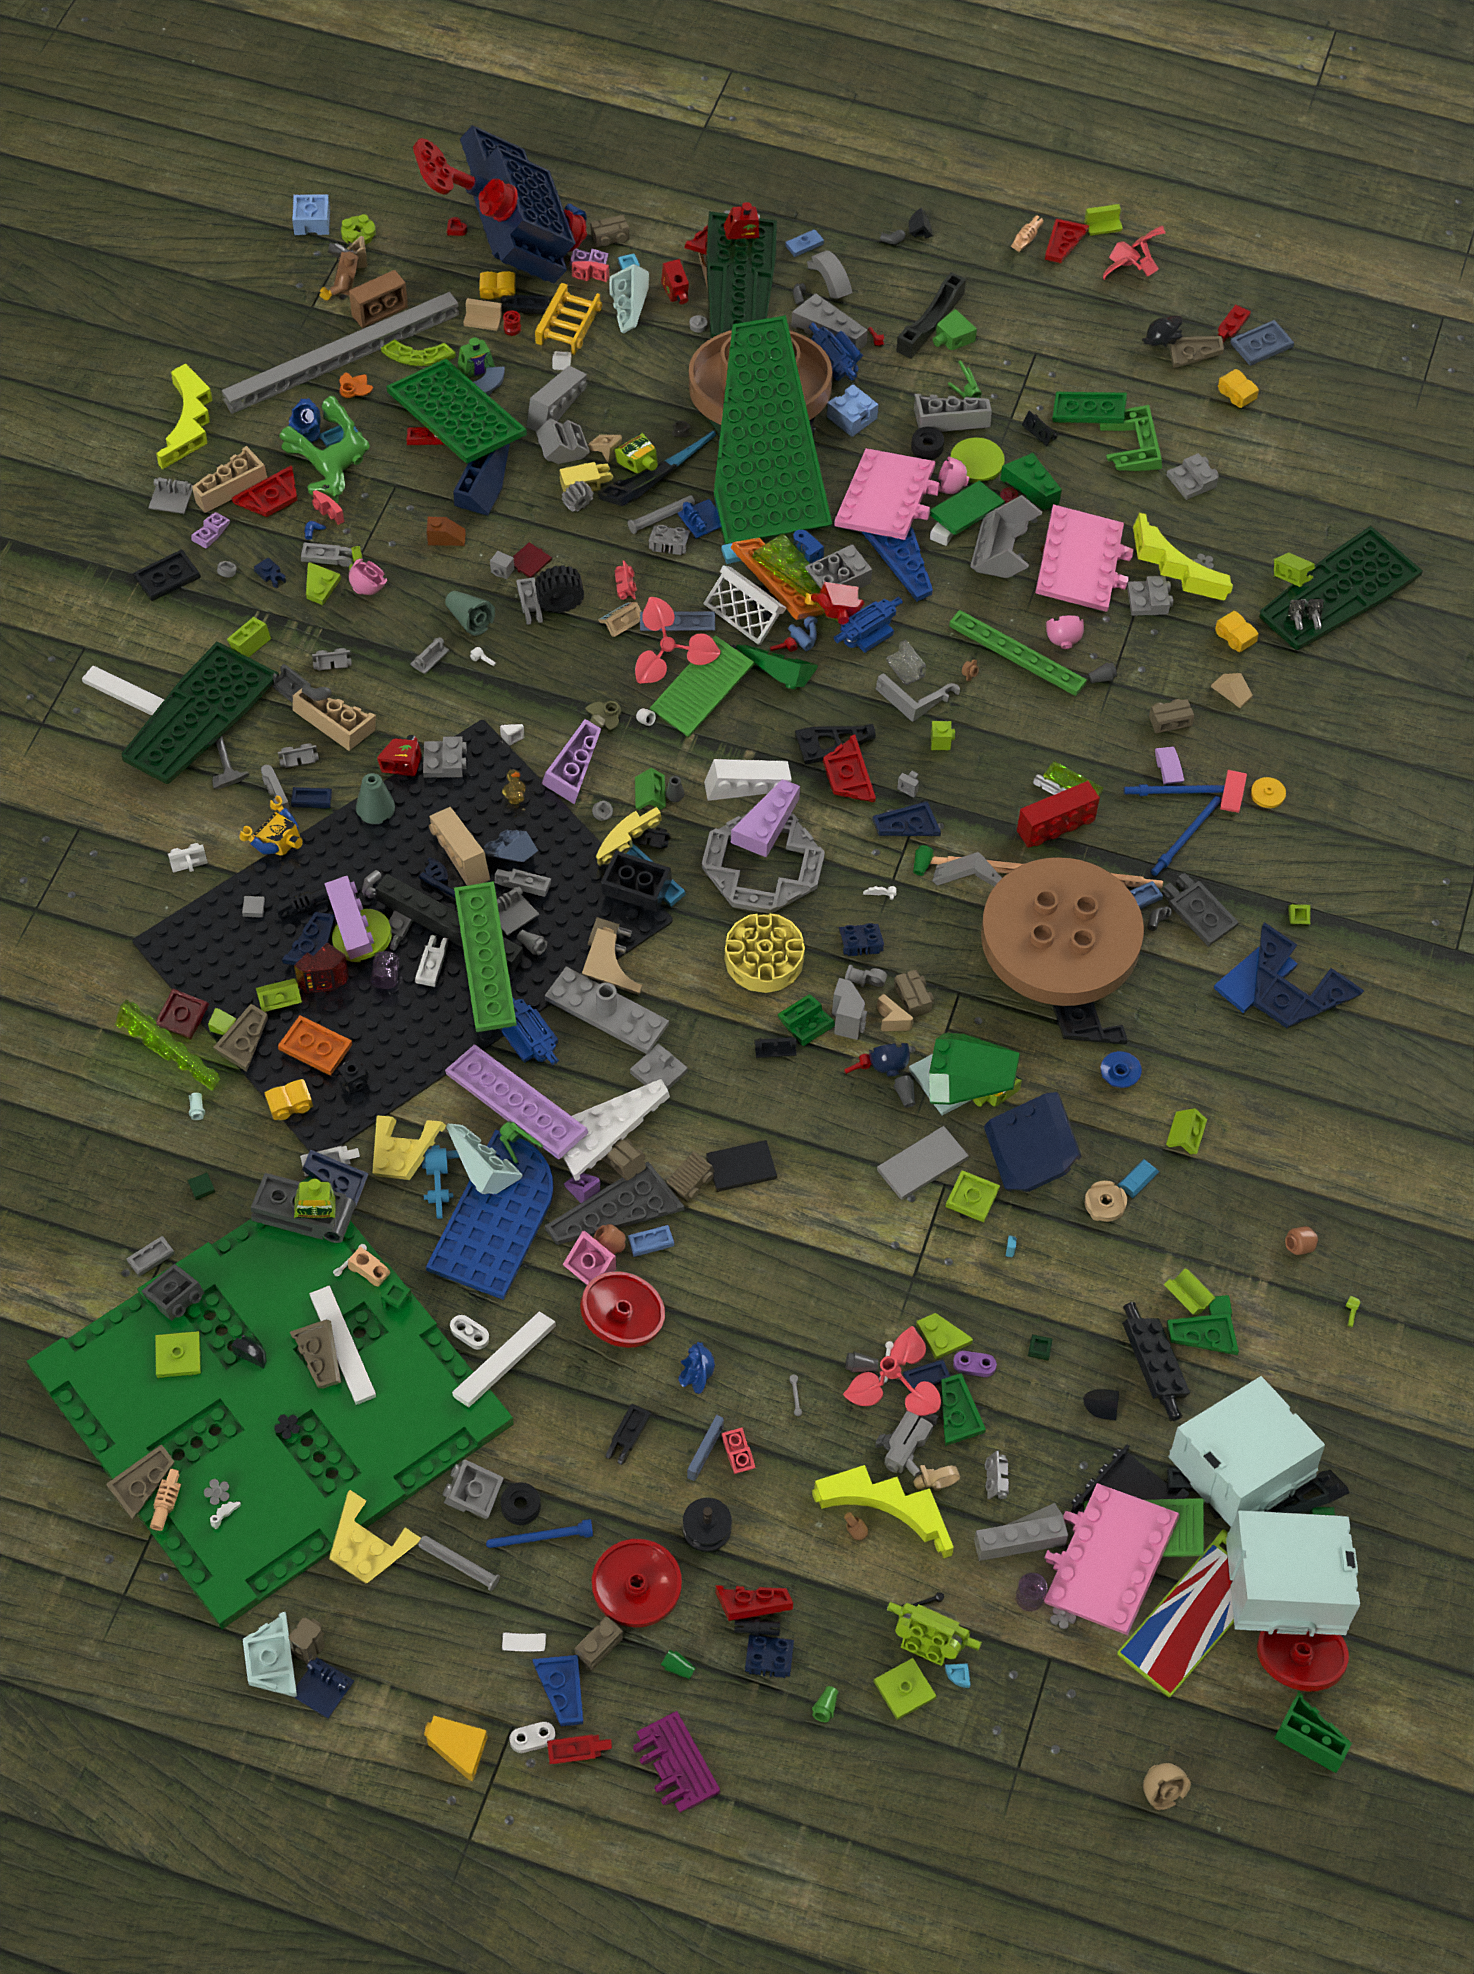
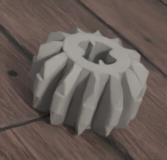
(577, 496)

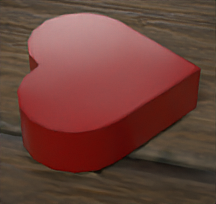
(456, 227)

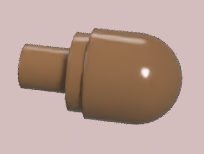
(856, 1527)

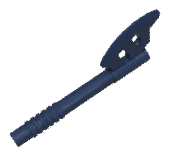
(436, 881)

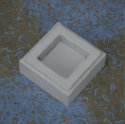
(253, 906)

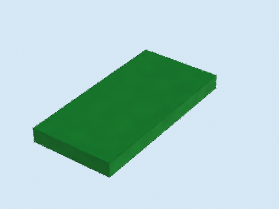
(1089, 407)
(966, 507)

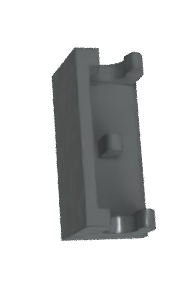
(288, 682)

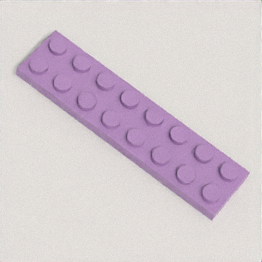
(516, 1101)

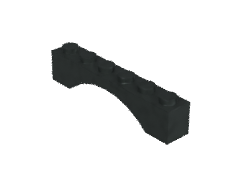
(915, 335)

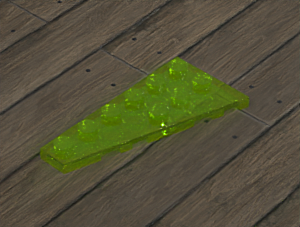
(788, 564)
(163, 1044)

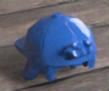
(306, 419)
(698, 1367)

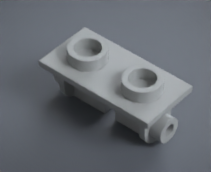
(430, 656)
(339, 658)
(291, 755)
(996, 1467)

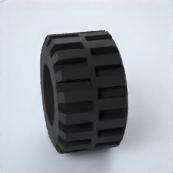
(559, 589)

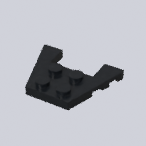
(1083, 1024)

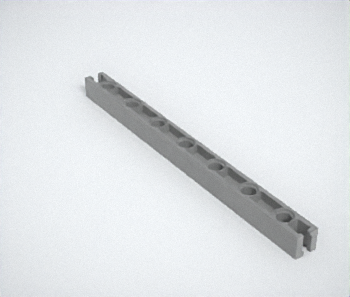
(339, 352)

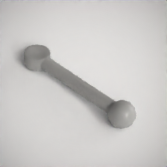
(794, 1379)

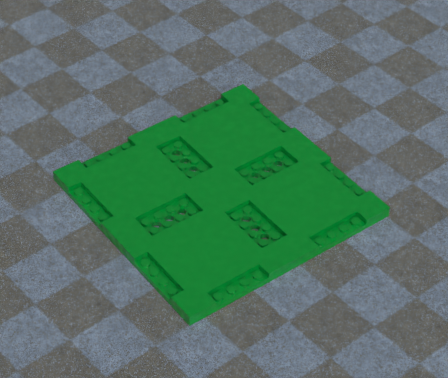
(289, 1508)

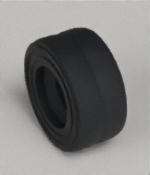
(931, 435)
(520, 1491)

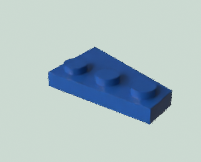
(562, 1687)

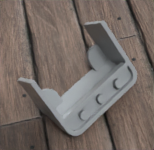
(997, 536)

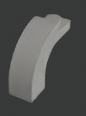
(832, 272)

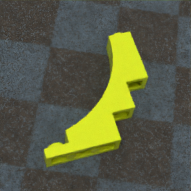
(188, 433)
(1195, 578)
(915, 1510)

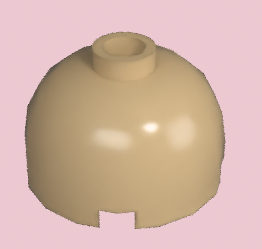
(1164, 1785)

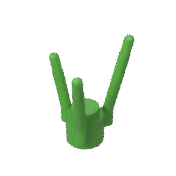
(971, 389)
(512, 1133)

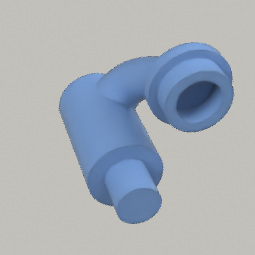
(801, 636)

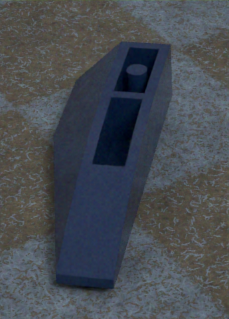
(482, 482)

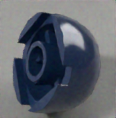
(890, 1058)

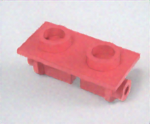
(625, 574)

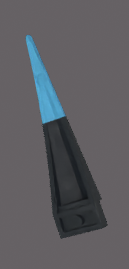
(632, 487)

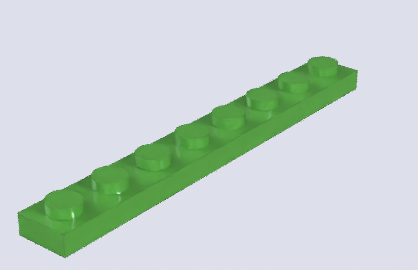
(1017, 653)

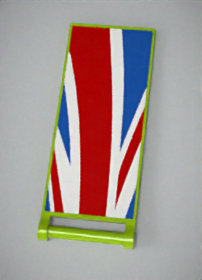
(1184, 1623)

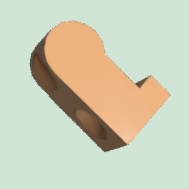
(368, 1266)

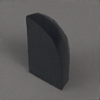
(920, 225)
(250, 1350)
(1102, 1403)

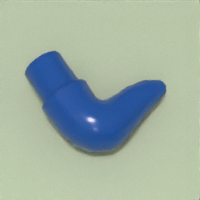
(310, 526)

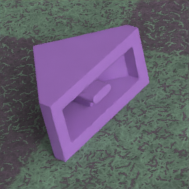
(584, 1187)

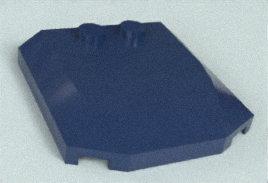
(1033, 1143)

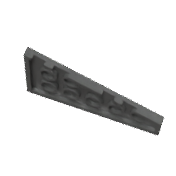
(619, 1204)

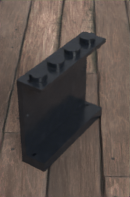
(1129, 1477)

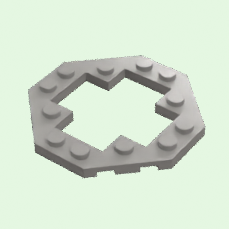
(786, 890)

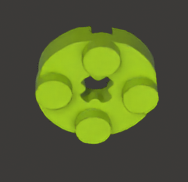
(355, 223)

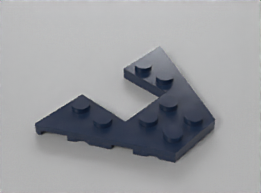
(1284, 1000)

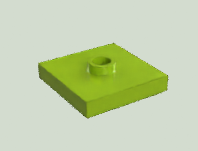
(972, 1196)
(178, 1354)
(905, 1689)

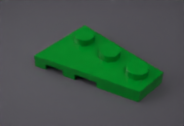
(1204, 1332)
(960, 1413)

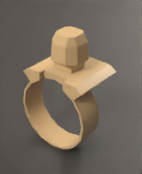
(935, 1478)

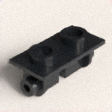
(1039, 428)
(657, 837)
(775, 1047)

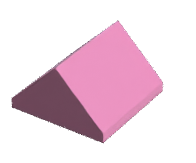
(589, 1258)

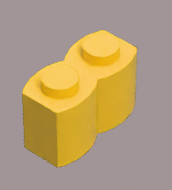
(496, 285)
(1238, 388)
(1236, 631)
(289, 1099)

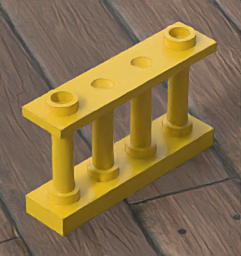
(556, 308)

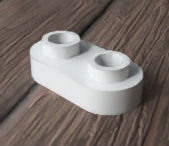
(470, 1333)
(533, 1738)

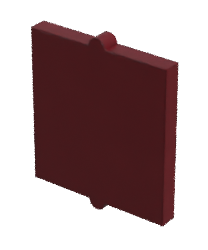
(530, 560)

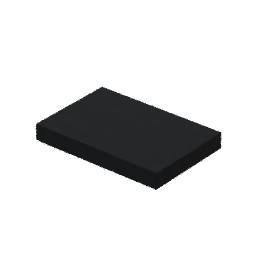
(166, 575)
(742, 1165)

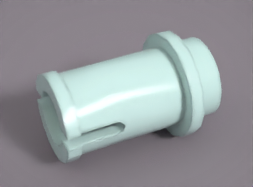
(196, 1107)

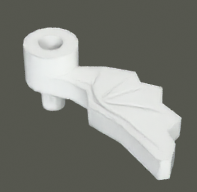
(881, 891)
(224, 1511)

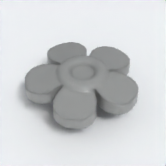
(1204, 561)
(217, 1491)
(1062, 1618)

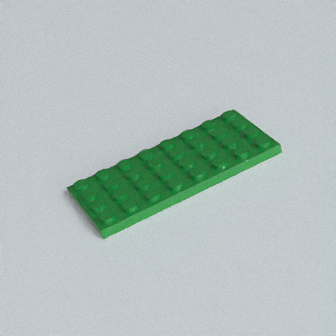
(456, 410)

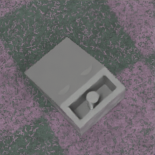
(841, 567)

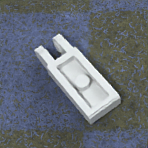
(431, 962)

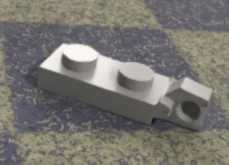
(526, 881)

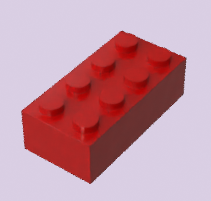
(1058, 814)

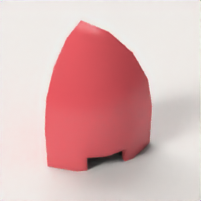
(1124, 250)

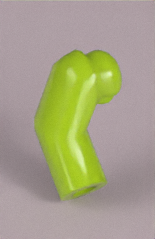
(356, 553)

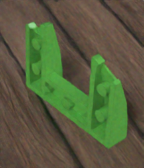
(1148, 455)

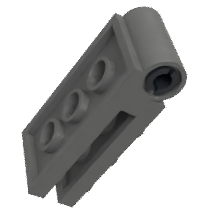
(276, 1203)

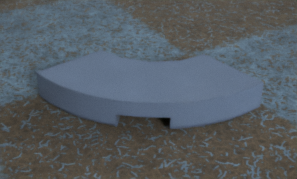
(491, 380)

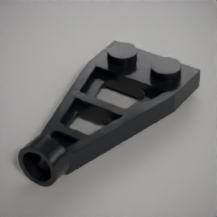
(809, 745)
(1326, 1483)

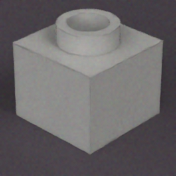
(502, 565)

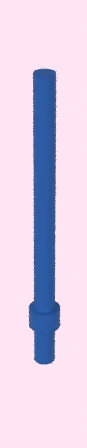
(1144, 789)
(1166, 859)

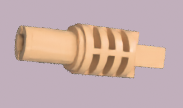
(1027, 234)
(165, 1499)

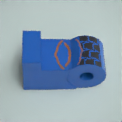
(808, 546)

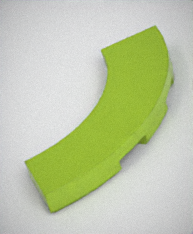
(425, 357)

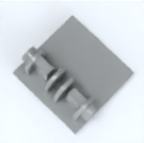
(170, 495)
(666, 536)
(514, 910)

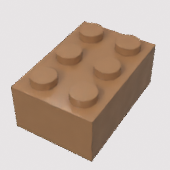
(378, 299)

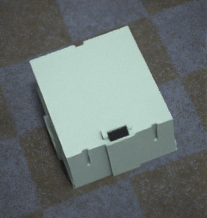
(1247, 1451)
(1292, 1573)

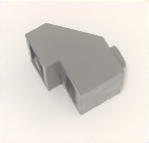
(562, 441)
(849, 1010)

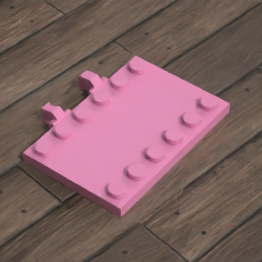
(887, 494)
(1082, 558)
(1110, 1558)

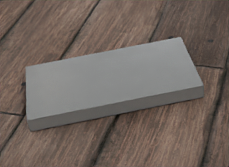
(922, 1162)

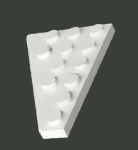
(612, 1122)

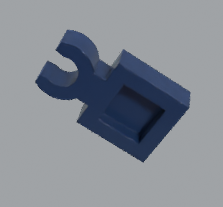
(269, 571)

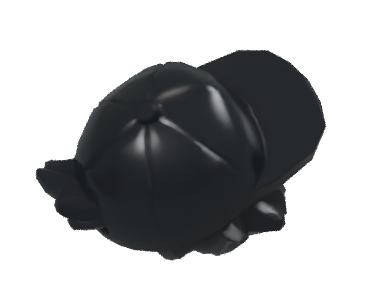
(1164, 331)

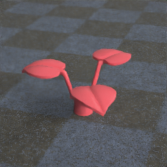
(1147, 263)
(649, 666)
(908, 1348)

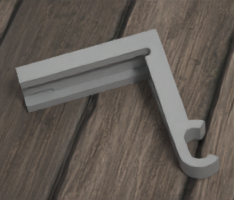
(906, 704)
(965, 866)

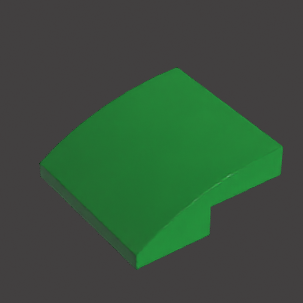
(806, 1020)

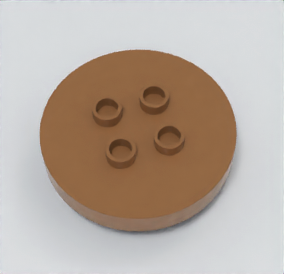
(710, 366)
(1062, 931)

